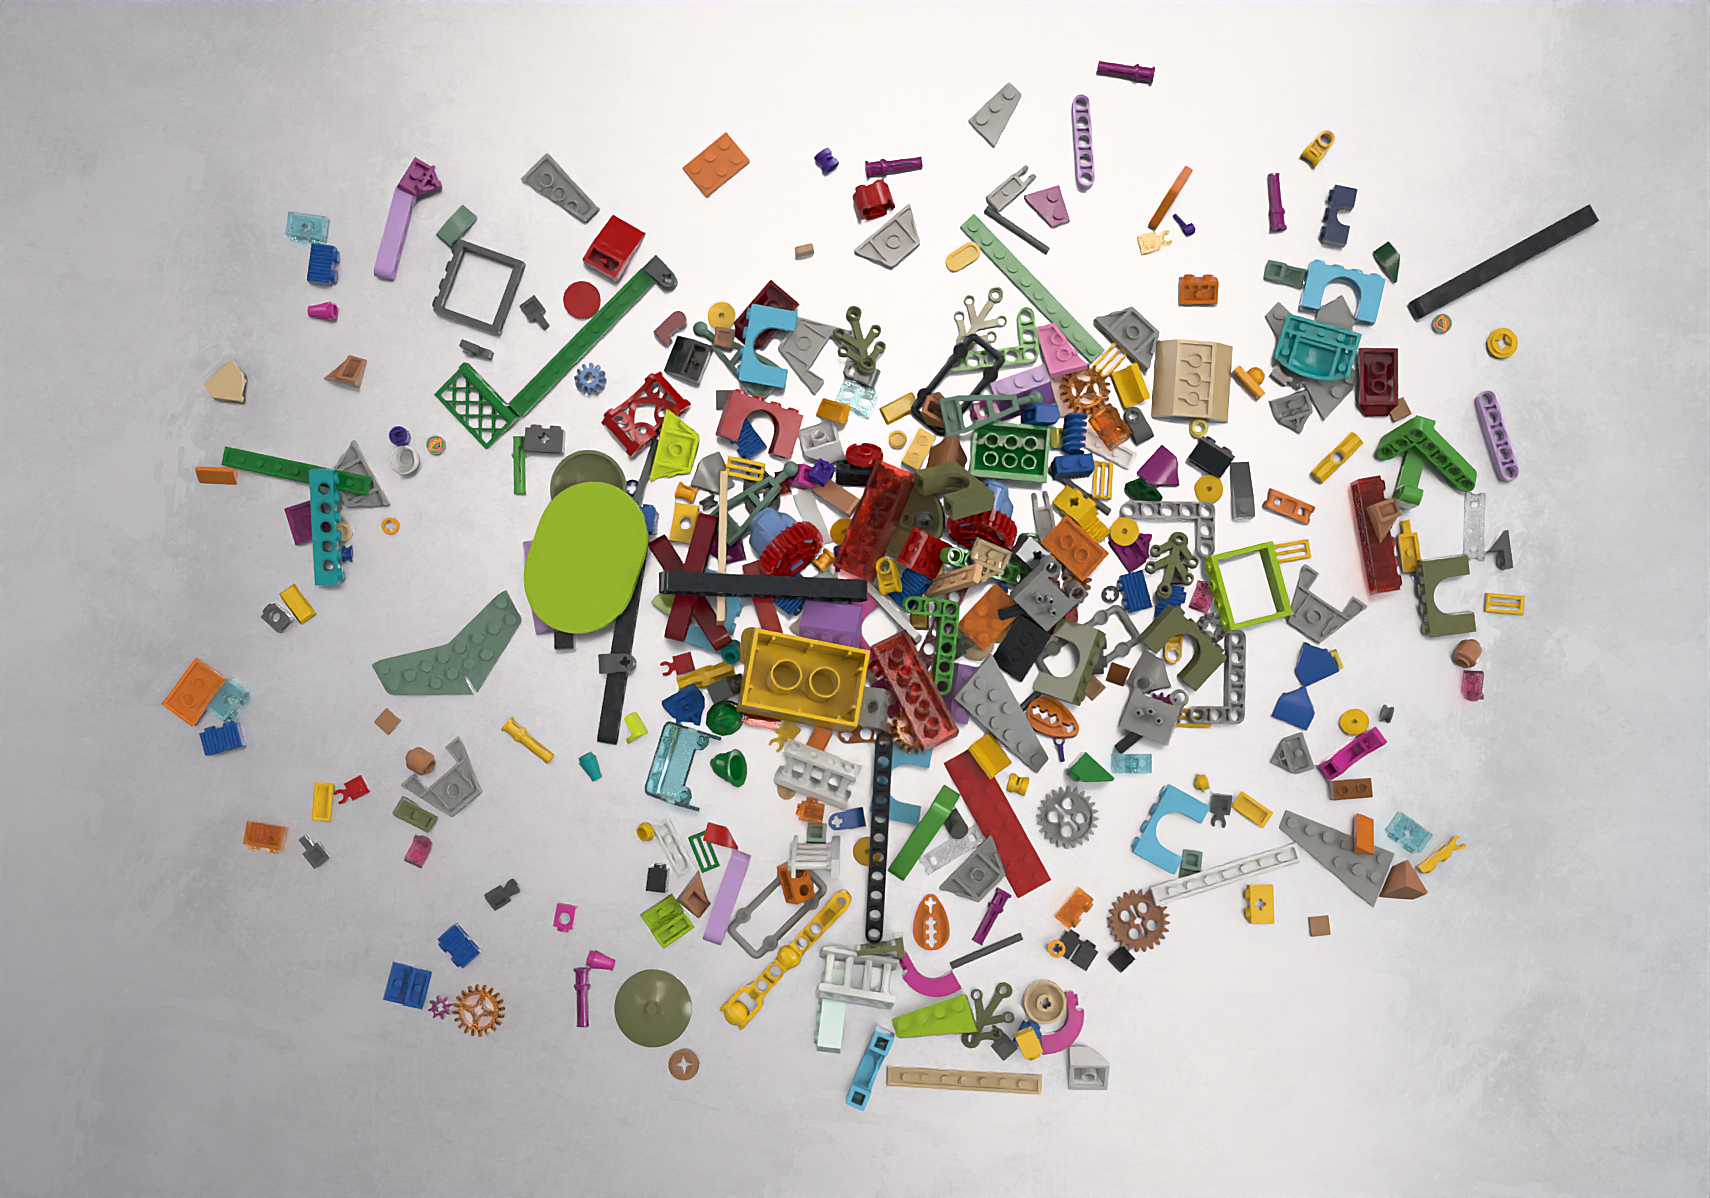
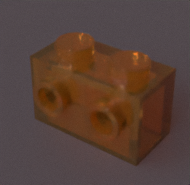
(1110, 426)
(810, 810)
(266, 836)
(1073, 908)

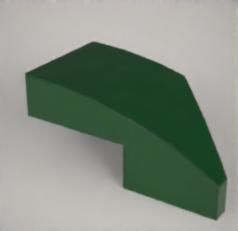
(1389, 259)
(1141, 491)

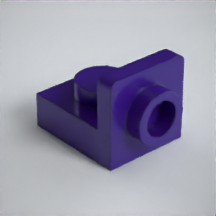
(821, 472)

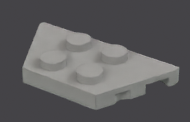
(892, 240)
(1131, 333)
(355, 462)
(977, 873)

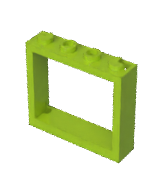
(1274, 578)

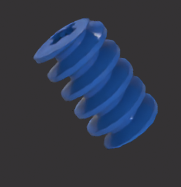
(1072, 433)

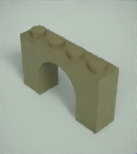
(970, 494)
(1431, 573)
(1206, 656)
(1073, 687)

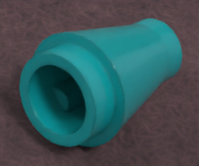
(731, 652)
(590, 765)

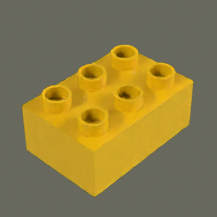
(803, 680)

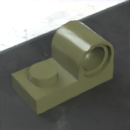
(414, 814)

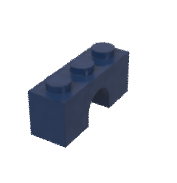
(1334, 232)

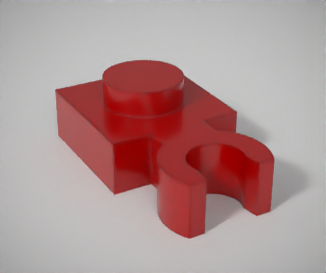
(681, 663)
(354, 788)

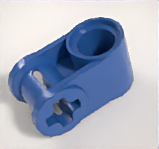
(850, 819)

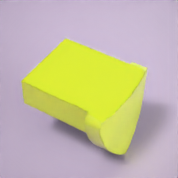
(635, 726)

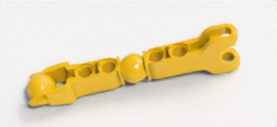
(787, 958)

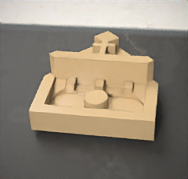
(227, 384)
(991, 557)

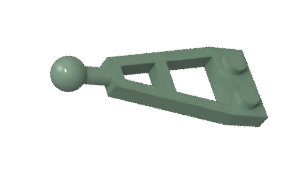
(701, 329)
(953, 417)
(735, 532)

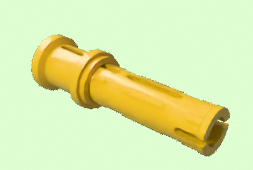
(520, 735)

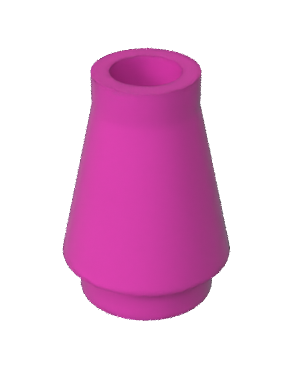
(323, 311)
(598, 960)

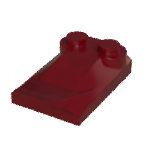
(769, 296)
(1378, 380)

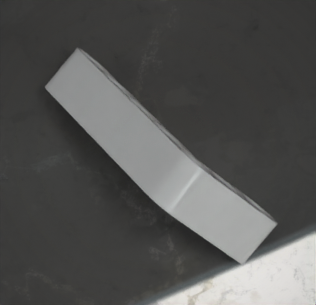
(1177, 514)
(1229, 686)

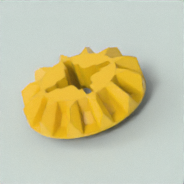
(1509, 338)

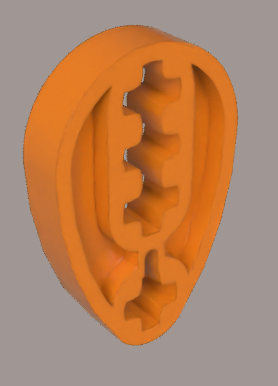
(1053, 708)
(920, 927)

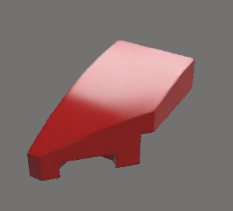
(719, 835)

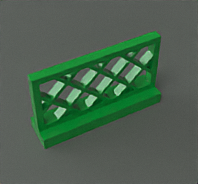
(488, 394)

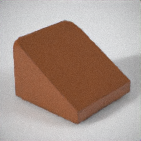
(1117, 674)

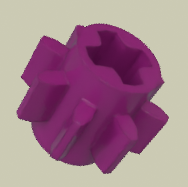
(446, 1005)

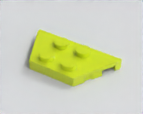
(675, 448)

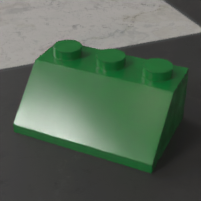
(1087, 769)

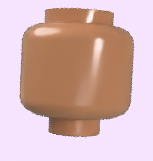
(1468, 653)
(420, 761)

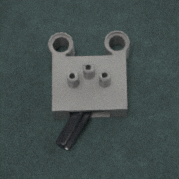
(1042, 597)
(1149, 716)

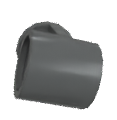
(956, 825)

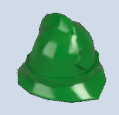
(724, 718)
(730, 767)

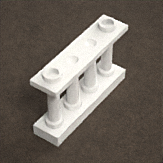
(812, 786)
(815, 857)
(851, 995)

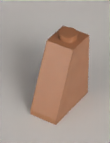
(837, 497)

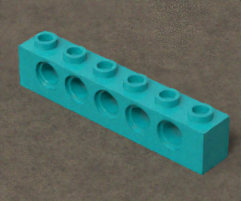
(321, 574)

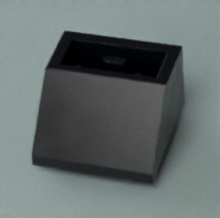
(688, 359)
(1210, 456)

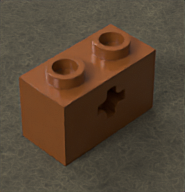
(1350, 789)

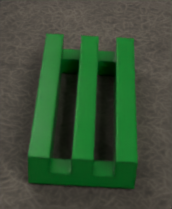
(704, 852)

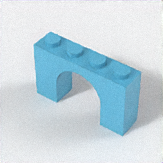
(1368, 288)
(762, 319)
(697, 637)
(1170, 801)
(899, 810)
(867, 1071)

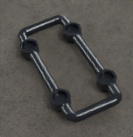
(960, 351)

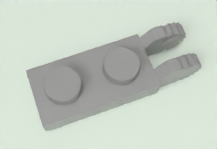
(1009, 189)
(1043, 515)

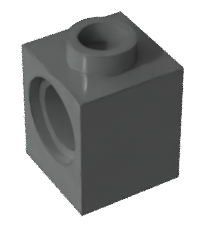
(284, 621)

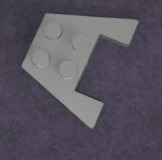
(804, 346)
(1315, 615)
(454, 788)

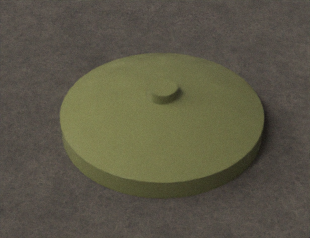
(586, 467)
(915, 504)
(653, 1008)

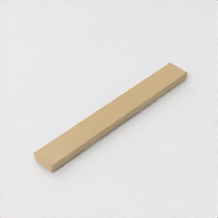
(722, 541)
(964, 1080)

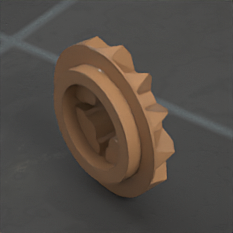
(677, 1071)

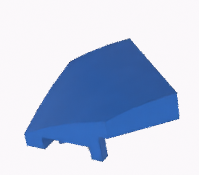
(1315, 664)
(686, 705)
(1295, 708)

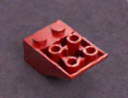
(613, 248)

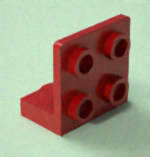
(922, 553)

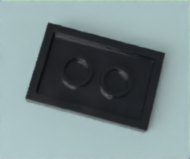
(1021, 647)

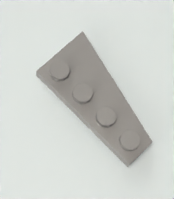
(556, 184)

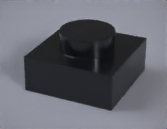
(1121, 959)

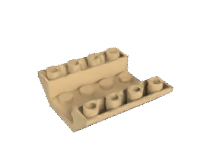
(1192, 379)

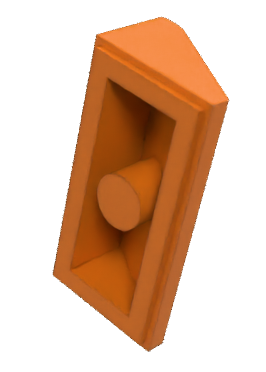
(217, 475)
(1363, 835)

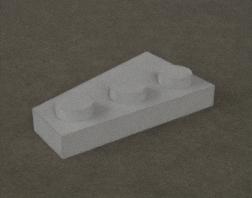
(995, 113)

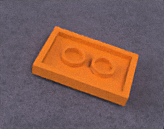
(716, 164)
(1074, 547)
(983, 620)
(193, 692)

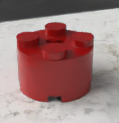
(873, 200)

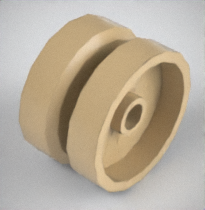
(1045, 1013)

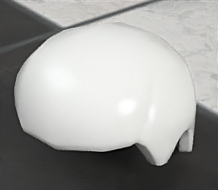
(404, 459)

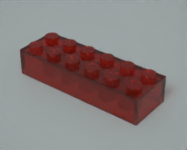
(875, 520)
(1378, 558)
(914, 690)

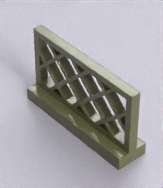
(883, 947)

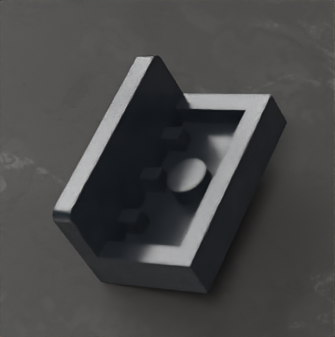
(852, 475)

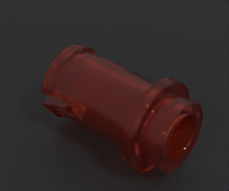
(785, 487)

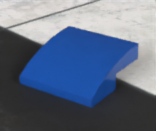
(407, 985)

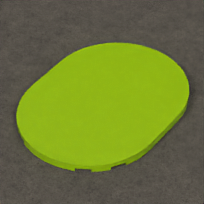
(585, 557)

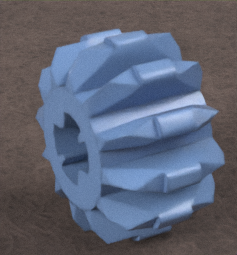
(584, 384)

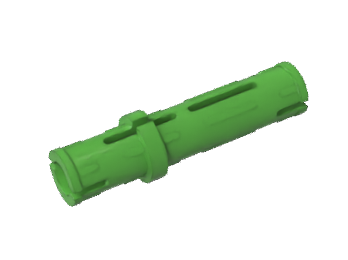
(518, 441)

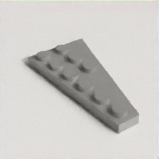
(1324, 394)
(997, 709)
(1336, 853)

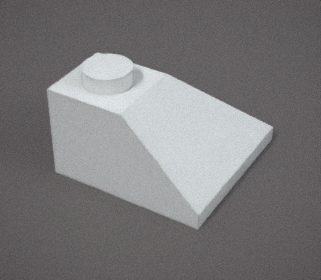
(822, 442)
(1087, 1069)

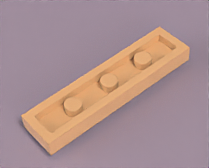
(955, 580)

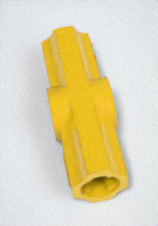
(1328, 465)
(706, 675)

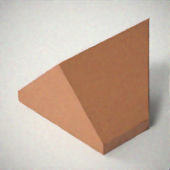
(349, 372)
(931, 410)
(947, 451)
(1383, 516)
(1403, 883)
(694, 896)

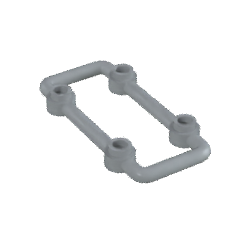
(1100, 617)
(770, 942)

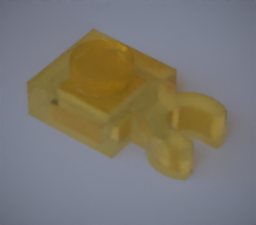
(1151, 242)
(787, 731)

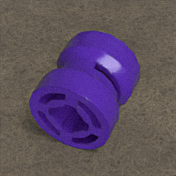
(826, 160)
(403, 437)

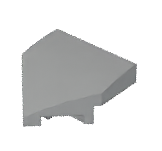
(1336, 314)
(1292, 409)
(708, 473)
(1153, 668)
(1293, 754)

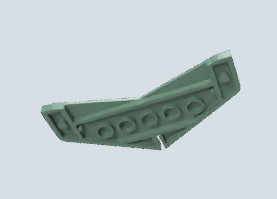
(468, 655)

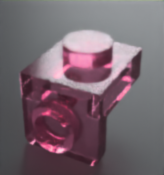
(1201, 597)
(1472, 685)
(418, 851)

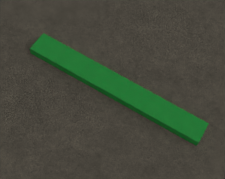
(291, 469)

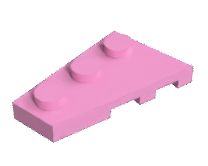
(1057, 352)

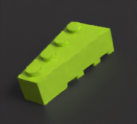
(940, 1019)

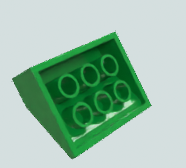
(1010, 452)

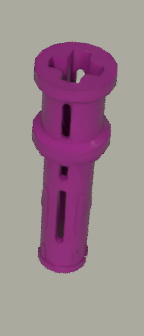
(1135, 72)
(883, 169)
(1277, 211)
(995, 907)
(582, 986)

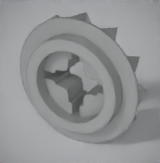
(1214, 619)

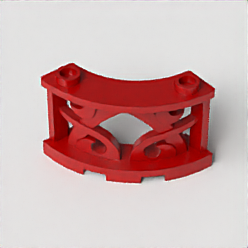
(641, 439)

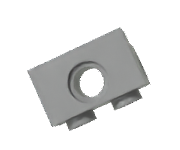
(878, 720)

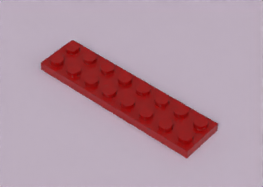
(996, 818)

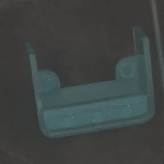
(673, 762)

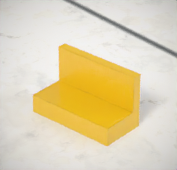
(1130, 386)
(989, 755)

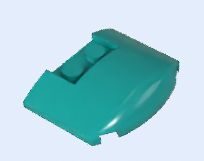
(1317, 349)

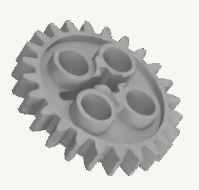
(1054, 829)

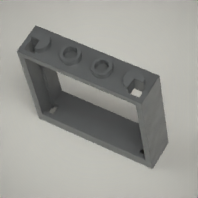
(508, 296)

